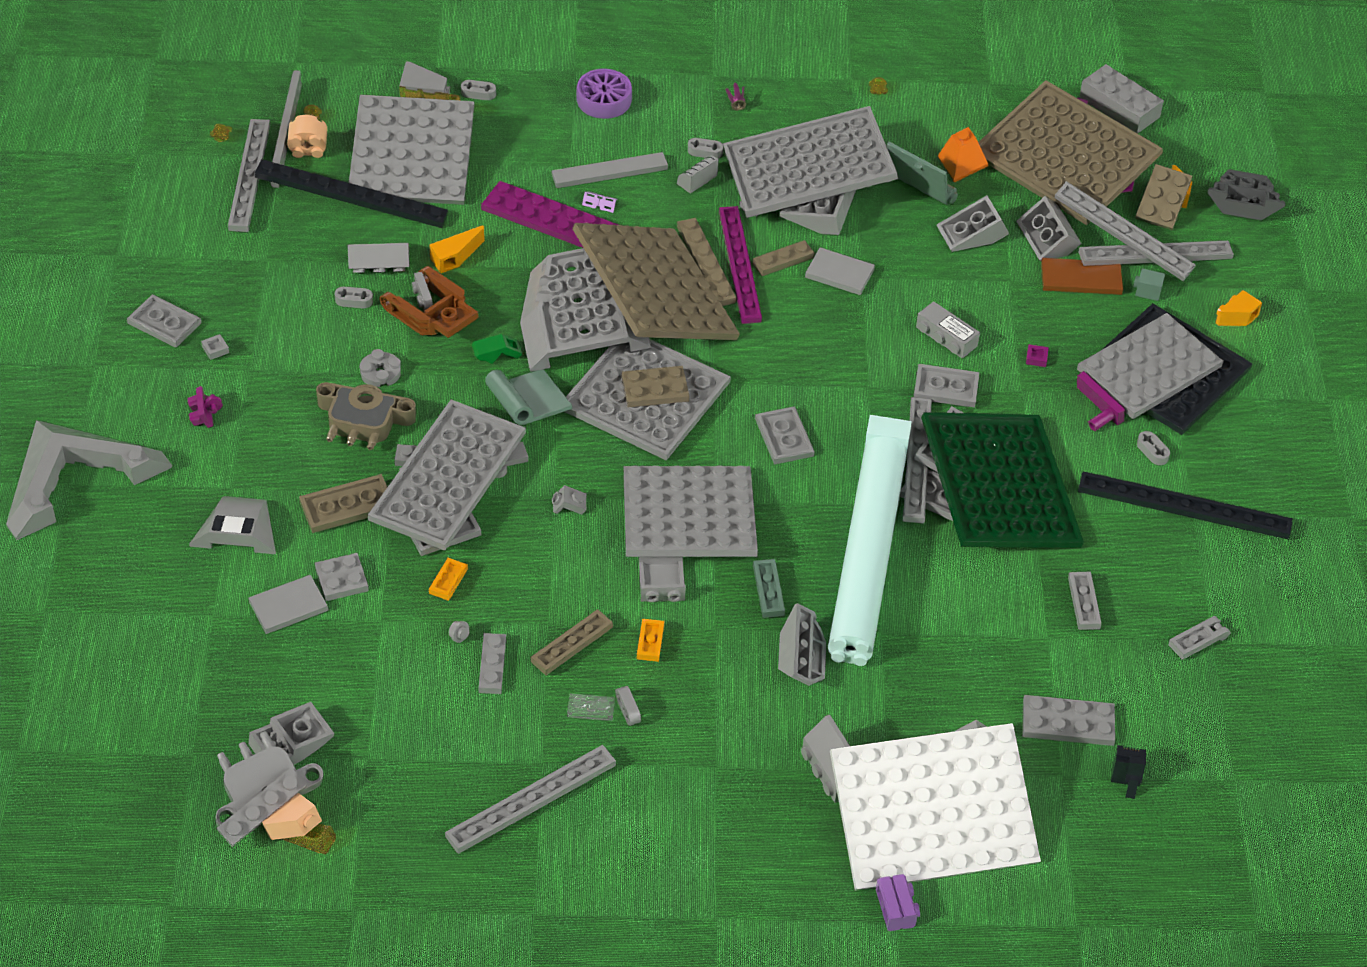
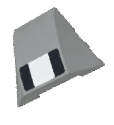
(238, 523)

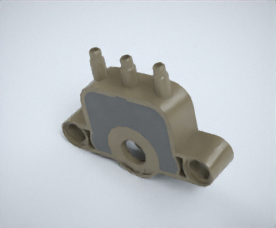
(364, 416)

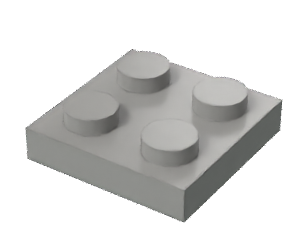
(341, 576)

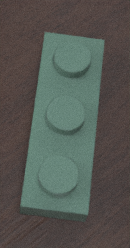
(768, 588)

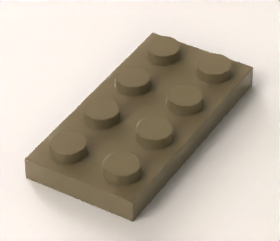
(342, 503)

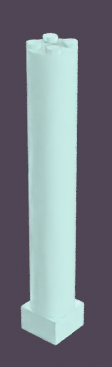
(869, 541)

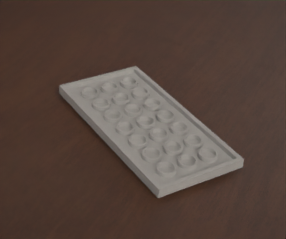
(447, 474)

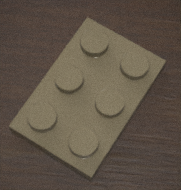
(1164, 197)
(655, 386)

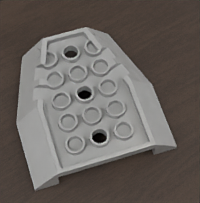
(554, 321)

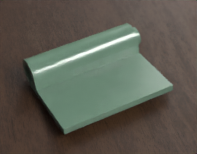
(922, 175)
(528, 395)

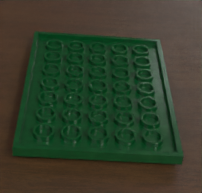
(1001, 480)

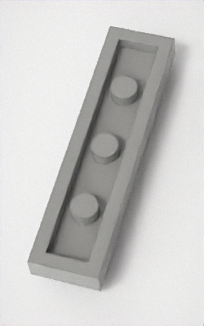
(261, 807)

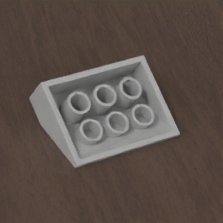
(821, 215)

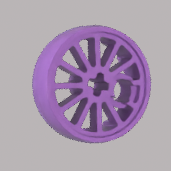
(599, 89)

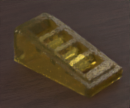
(320, 843)

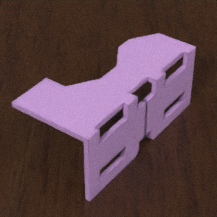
(595, 201)

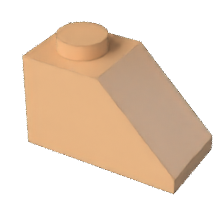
(292, 819)

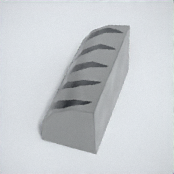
(699, 174)

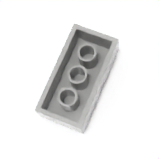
(1121, 98)

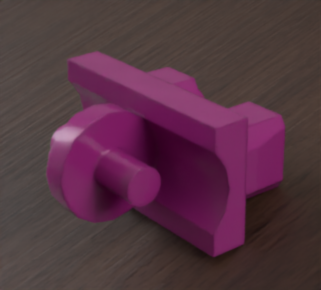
(206, 406)

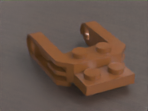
(445, 316)

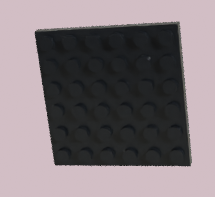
(1194, 401)

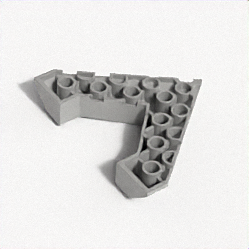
(50, 451)

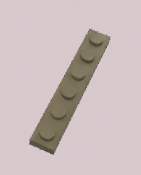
(706, 260)

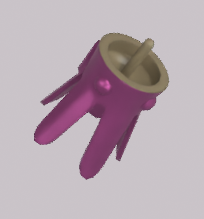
(738, 101)

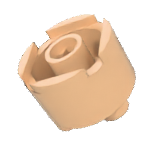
(307, 136)

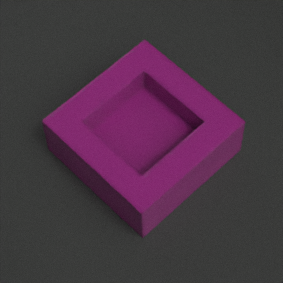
(1037, 355)

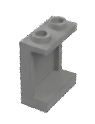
(661, 579)

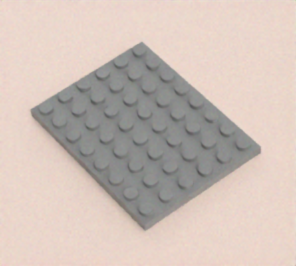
(809, 161)

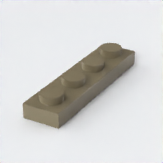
(571, 642)

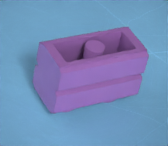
(897, 902)

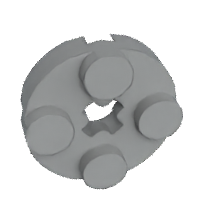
(380, 359)

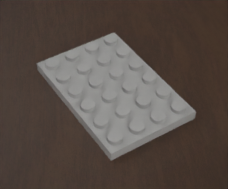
(1150, 365)

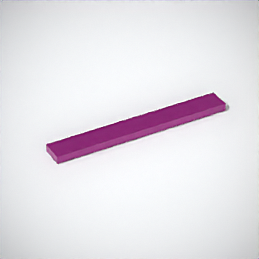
(740, 265)

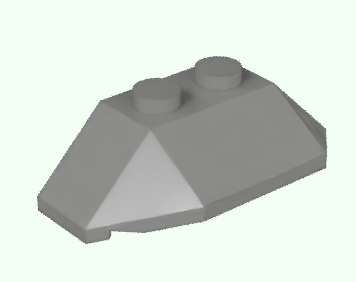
(802, 647)

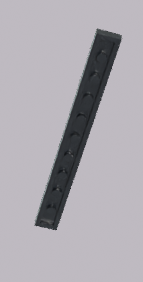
(351, 193)
(1185, 505)

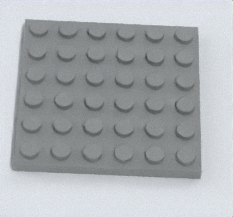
(413, 147)
(654, 428)
(689, 511)

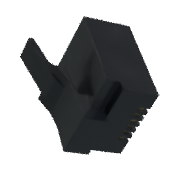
(1128, 768)

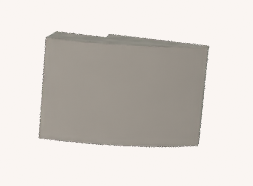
(296, 731)

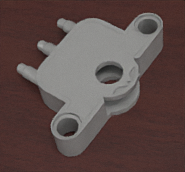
(257, 772)

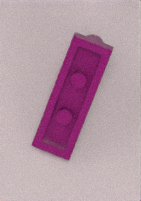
(1110, 408)

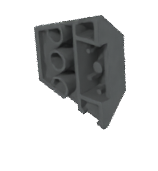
(1246, 195)

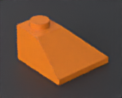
(962, 155)

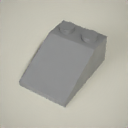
(973, 226)

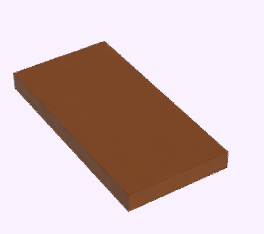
(1072, 276)

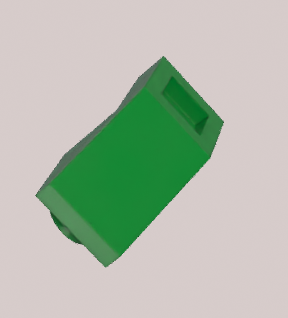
(491, 348)

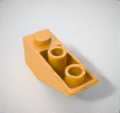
(456, 249)

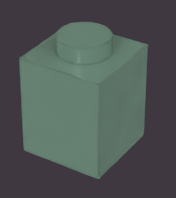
(1149, 284)

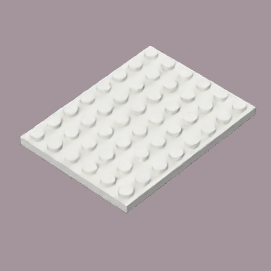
(934, 805)

